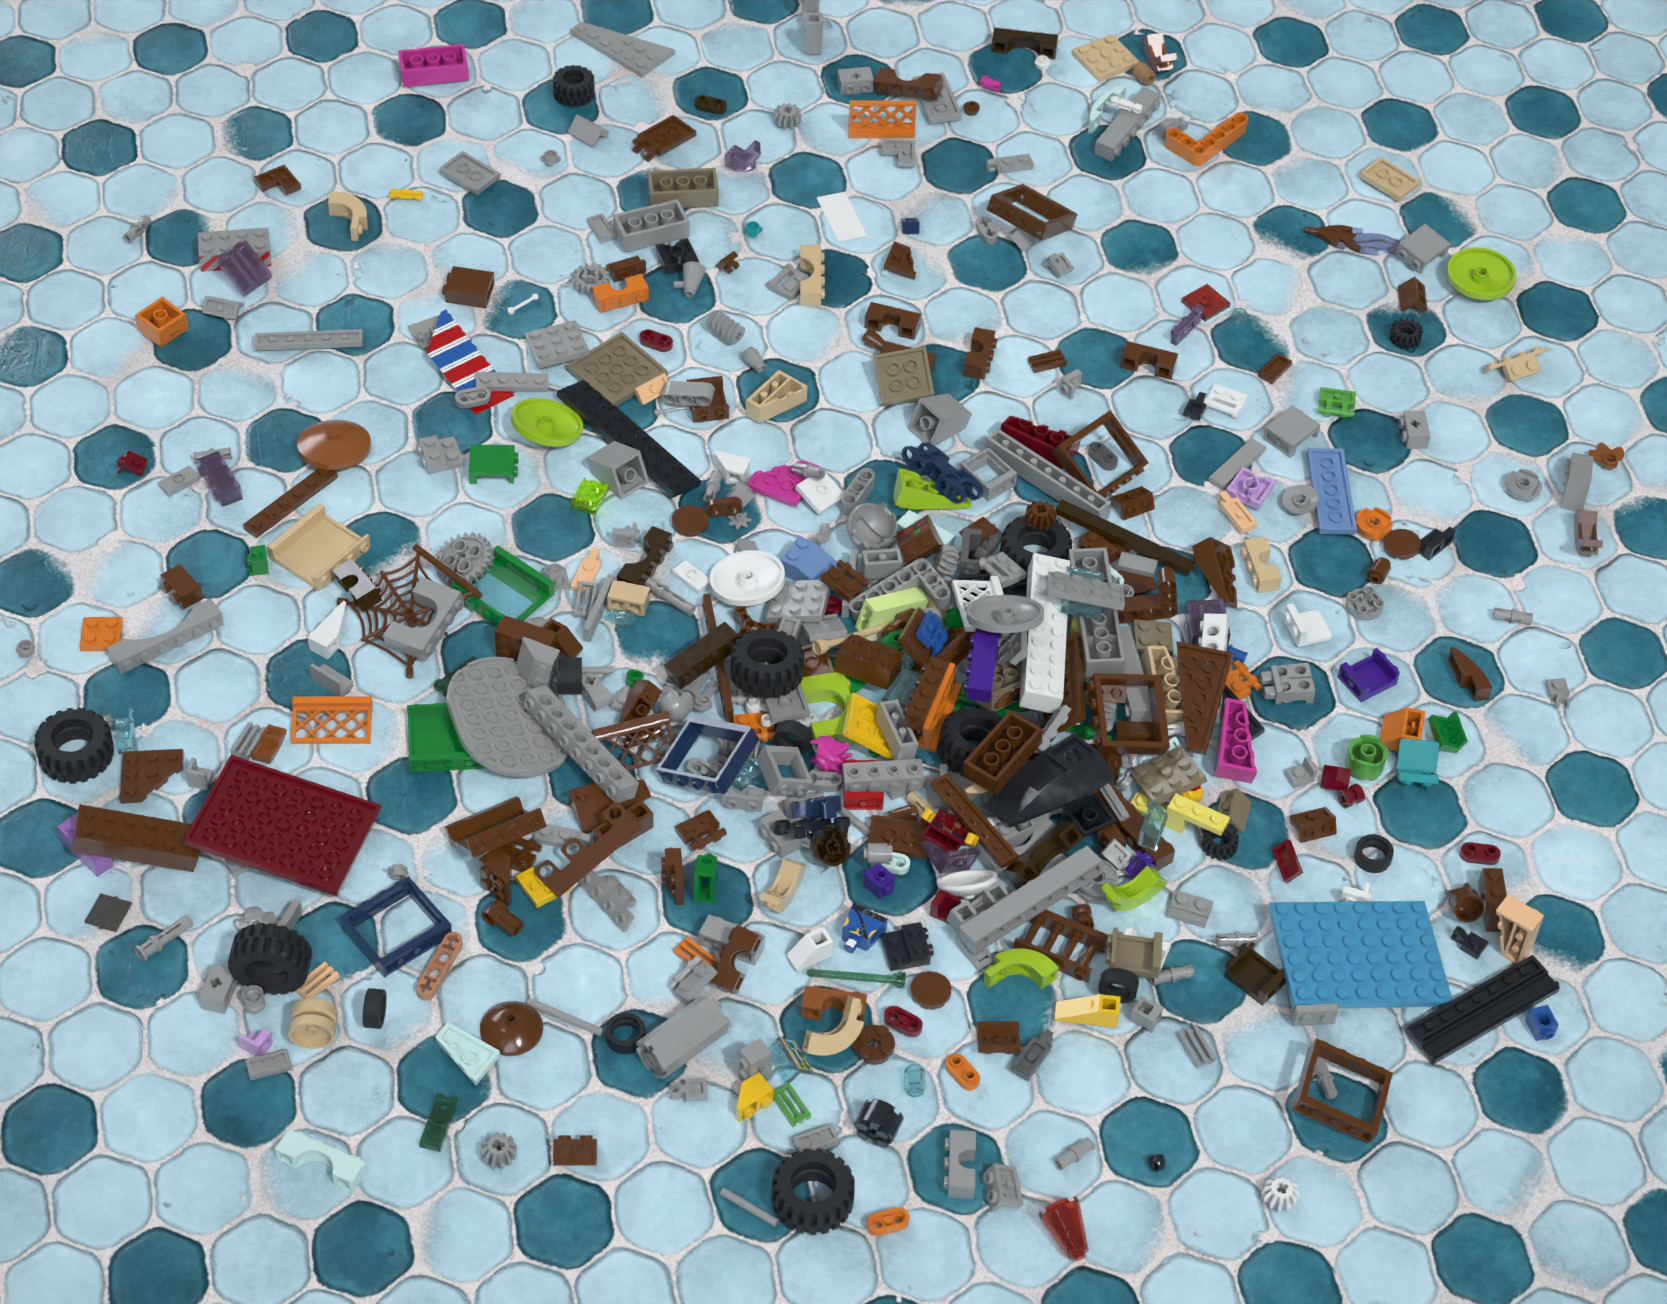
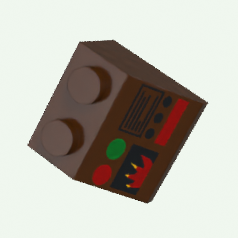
(919, 540)

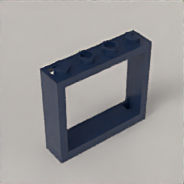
(696, 726)
(408, 951)

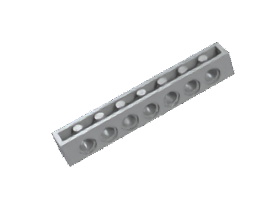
(580, 744)

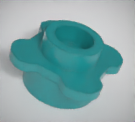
(752, 229)

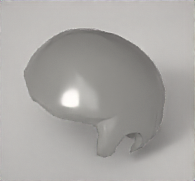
(871, 526)

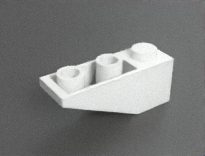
(329, 633)

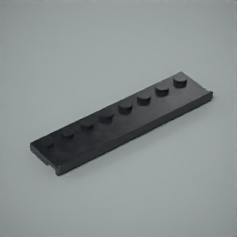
(1482, 1009)

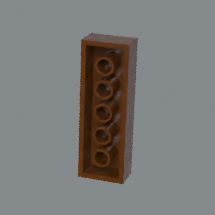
(133, 838)

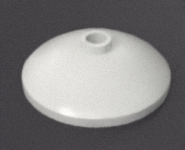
(967, 882)

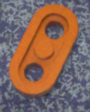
(960, 1072)
(886, 1220)

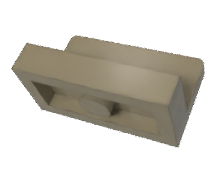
(1236, 806)

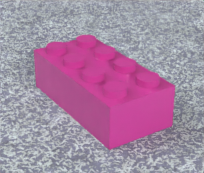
(433, 65)

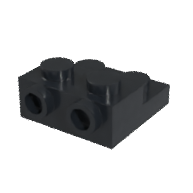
(907, 947)

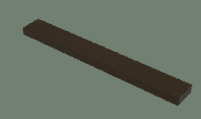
(1125, 537)

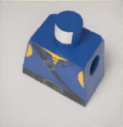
(862, 928)

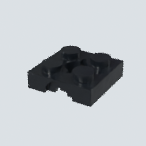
(670, 261)

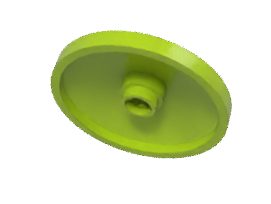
(1481, 273)
(546, 422)

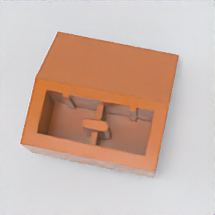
(1401, 724)

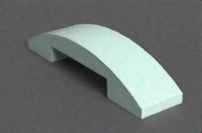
(1102, 104)

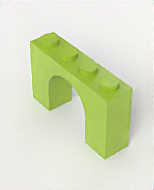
(828, 688)

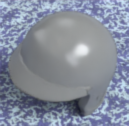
(676, 705)

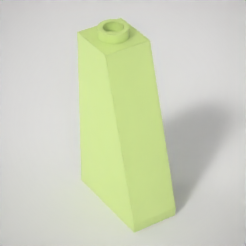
(885, 607)

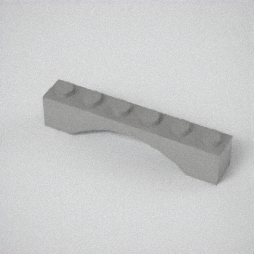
(132, 653)

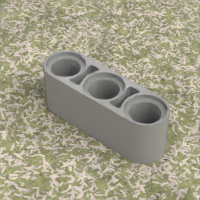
(688, 393)
(857, 490)

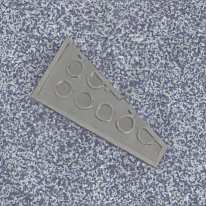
(630, 52)

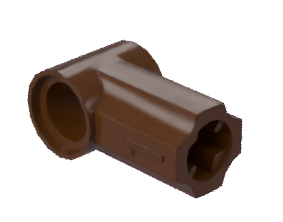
(499, 915)

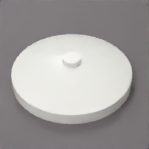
(747, 578)

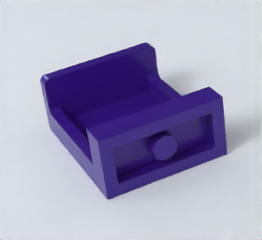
(1369, 675)

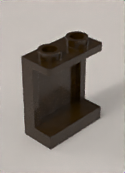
(1254, 974)

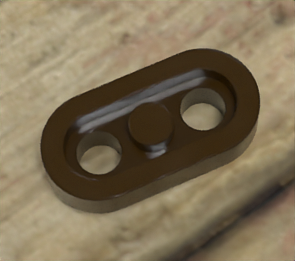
(710, 104)

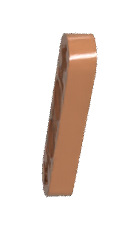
(441, 966)

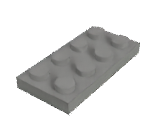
(944, 108)
(1085, 590)

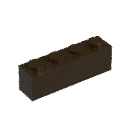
(701, 655)

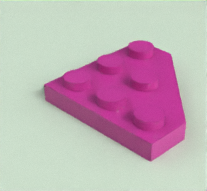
(779, 483)

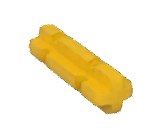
(406, 194)

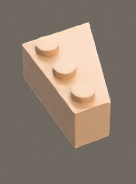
(1518, 928)

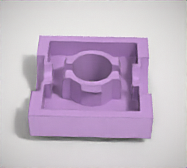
(1256, 495)

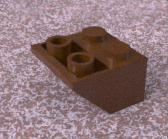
(497, 874)

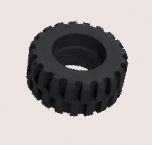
(1018, 535)
(764, 679)
(961, 726)
(79, 764)
(270, 958)
(806, 1215)

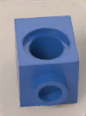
(1540, 1016)

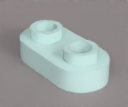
(897, 860)

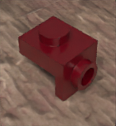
(132, 463)

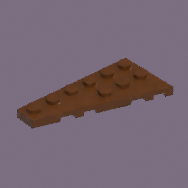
(1202, 684)

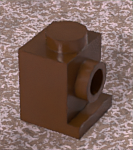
(1106, 835)

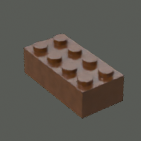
(1002, 752)

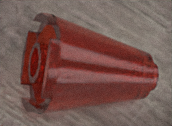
(1067, 1227)

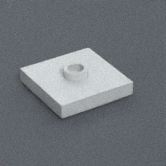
(820, 493)

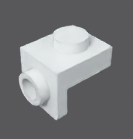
(1355, 895)

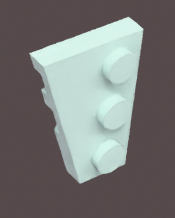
(467, 1051)

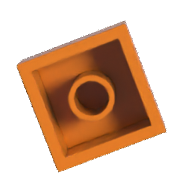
(161, 321)

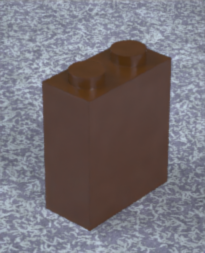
(469, 287)

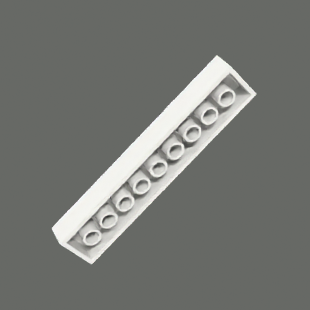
(1045, 664)

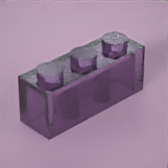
(219, 479)

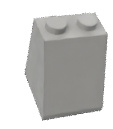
(938, 418)
(619, 467)

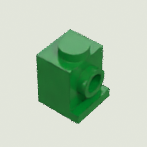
(257, 560)

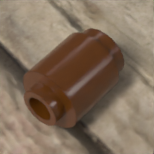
(1379, 570)

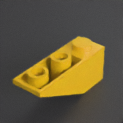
(1090, 1010)

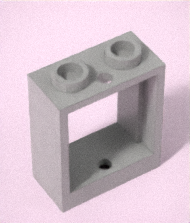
(1005, 481)
(787, 756)

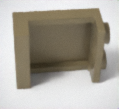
(1135, 953)

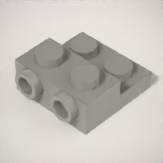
(439, 454)

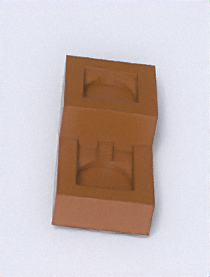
(270, 743)

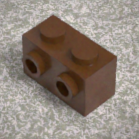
(181, 587)

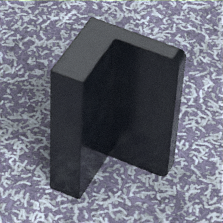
(1436, 542)

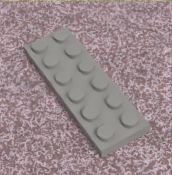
(787, 707)

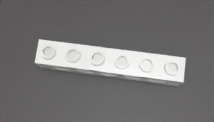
(1218, 625)

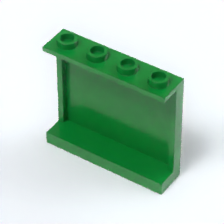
(435, 741)

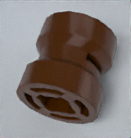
(1082, 914)

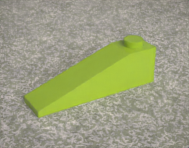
(917, 493)

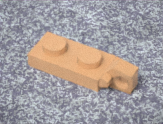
(1236, 512)
(587, 570)

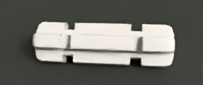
(1126, 104)

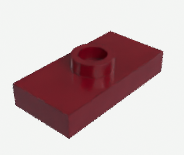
(1287, 860)

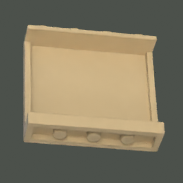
(316, 547)

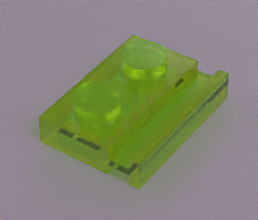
(589, 496)

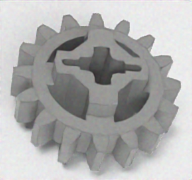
(590, 277)

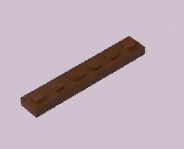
(289, 502)
(974, 820)

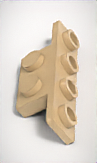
(1519, 367)

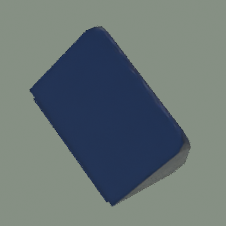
(910, 225)

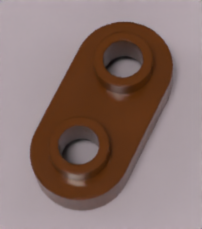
(724, 507)

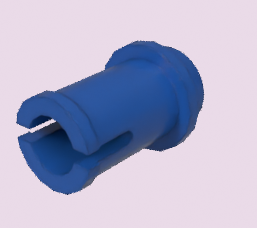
(1237, 654)

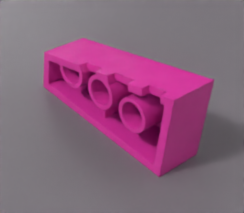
(1234, 748)

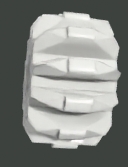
(1280, 1193)

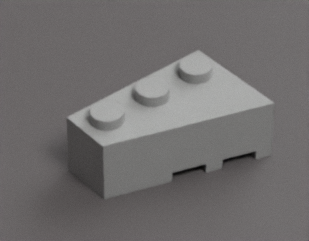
(1576, 481)

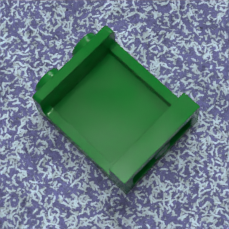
(492, 462)

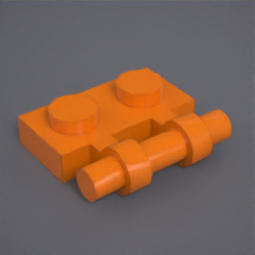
(1237, 686)
(754, 721)

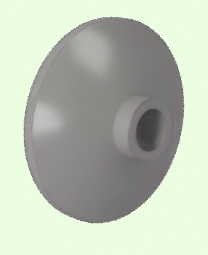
(1300, 499)

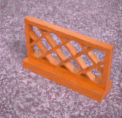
(882, 128)
(332, 707)
(941, 708)

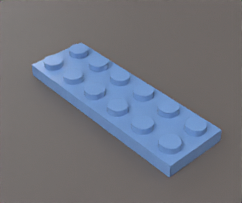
(1331, 481)

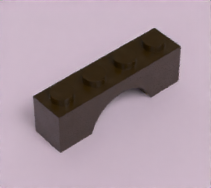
(1009, 39)
(656, 545)
(1058, 840)

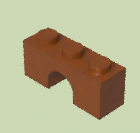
(819, 999)

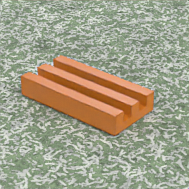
(693, 949)

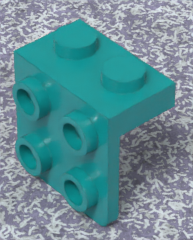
(1417, 762)

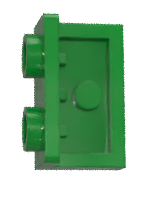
(1448, 732)

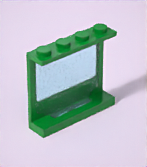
(508, 589)

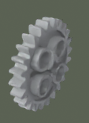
(466, 557)

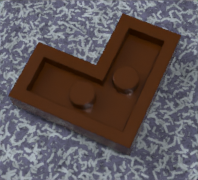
(278, 177)

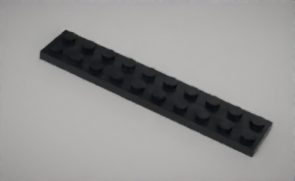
(618, 427)

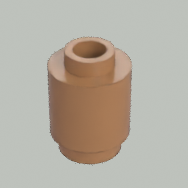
(1144, 73)

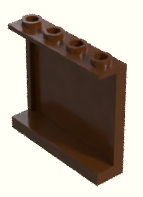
(494, 827)

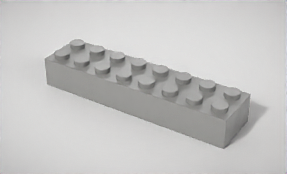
(1100, 638)

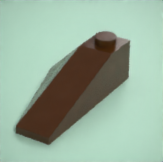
(1217, 564)
(591, 801)

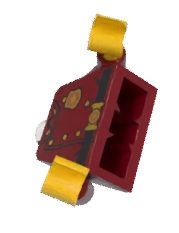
(946, 830)

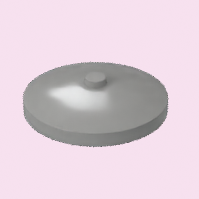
(1005, 614)

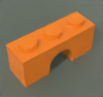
(608, 299)

